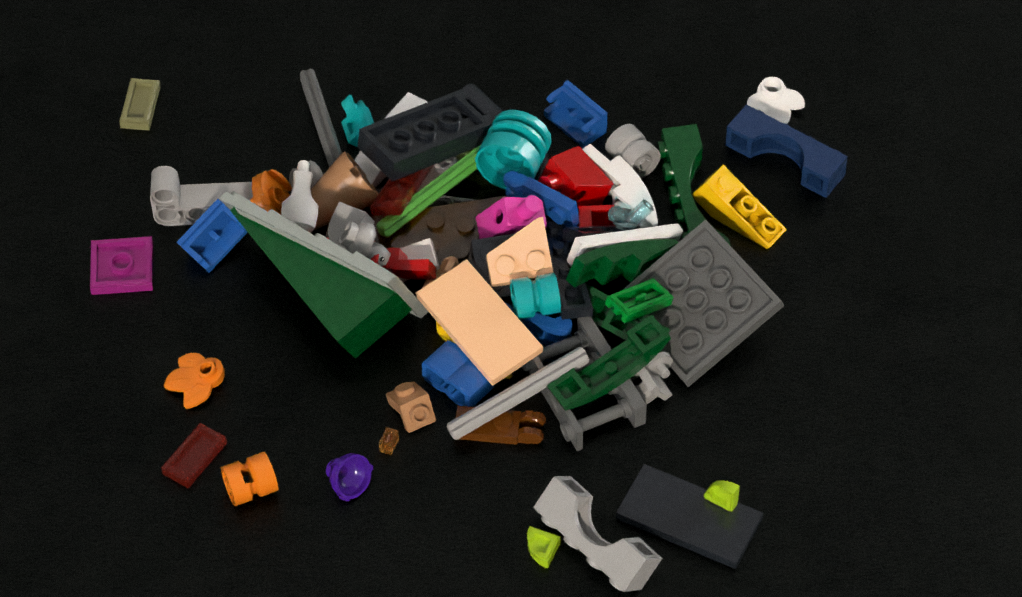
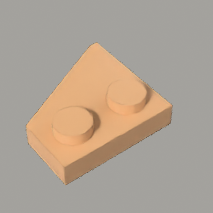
(520, 256)

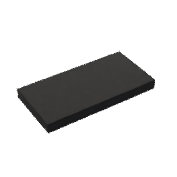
(684, 517)

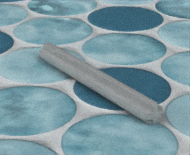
(516, 393)

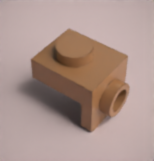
(412, 404)

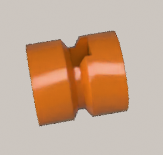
(260, 475)

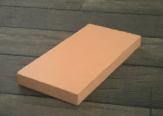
(479, 322)

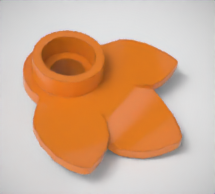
(194, 379)

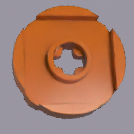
(270, 190)

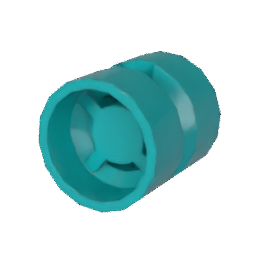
(535, 296)

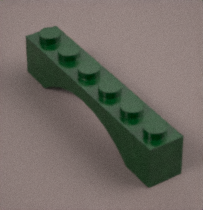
(682, 158)

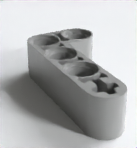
(185, 204)

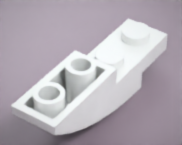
(627, 186)

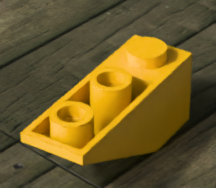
(737, 208)

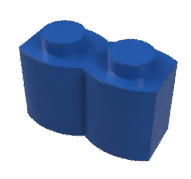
(455, 375)

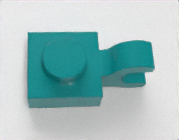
(357, 117)

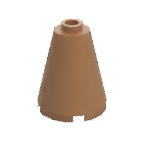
(342, 183)

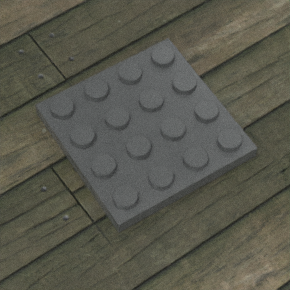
(713, 304)

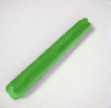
(430, 194)

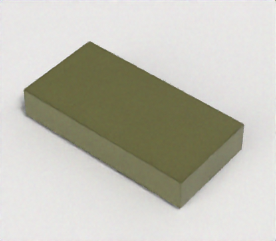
(140, 104)

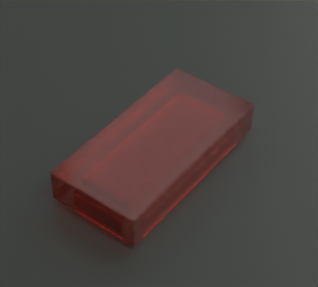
(194, 455)

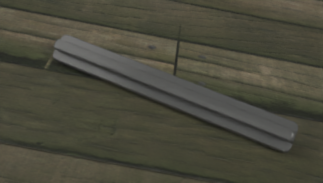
(320, 115)

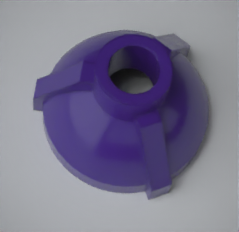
(349, 475)

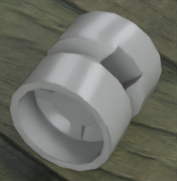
(634, 149)

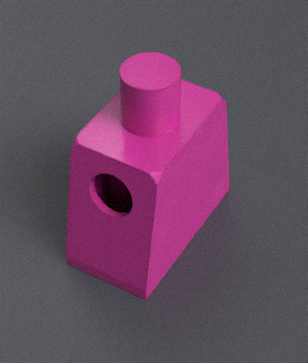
(509, 216)

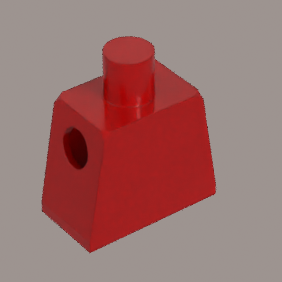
(576, 177)

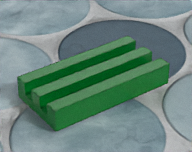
(643, 303)

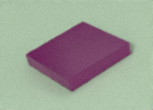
(121, 265)

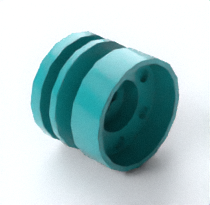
(513, 143)

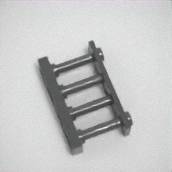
(629, 401)

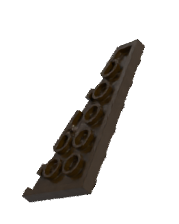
(448, 226)

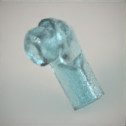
(630, 217)

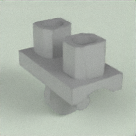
(652, 383)

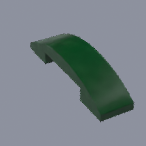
(613, 368)

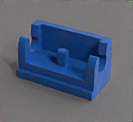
(576, 114)
(212, 236)

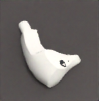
(300, 205)

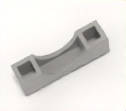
(568, 509)

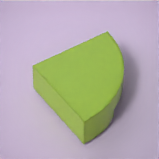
(723, 494)
(542, 545)

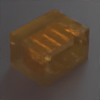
(388, 441)

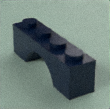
(757, 133)

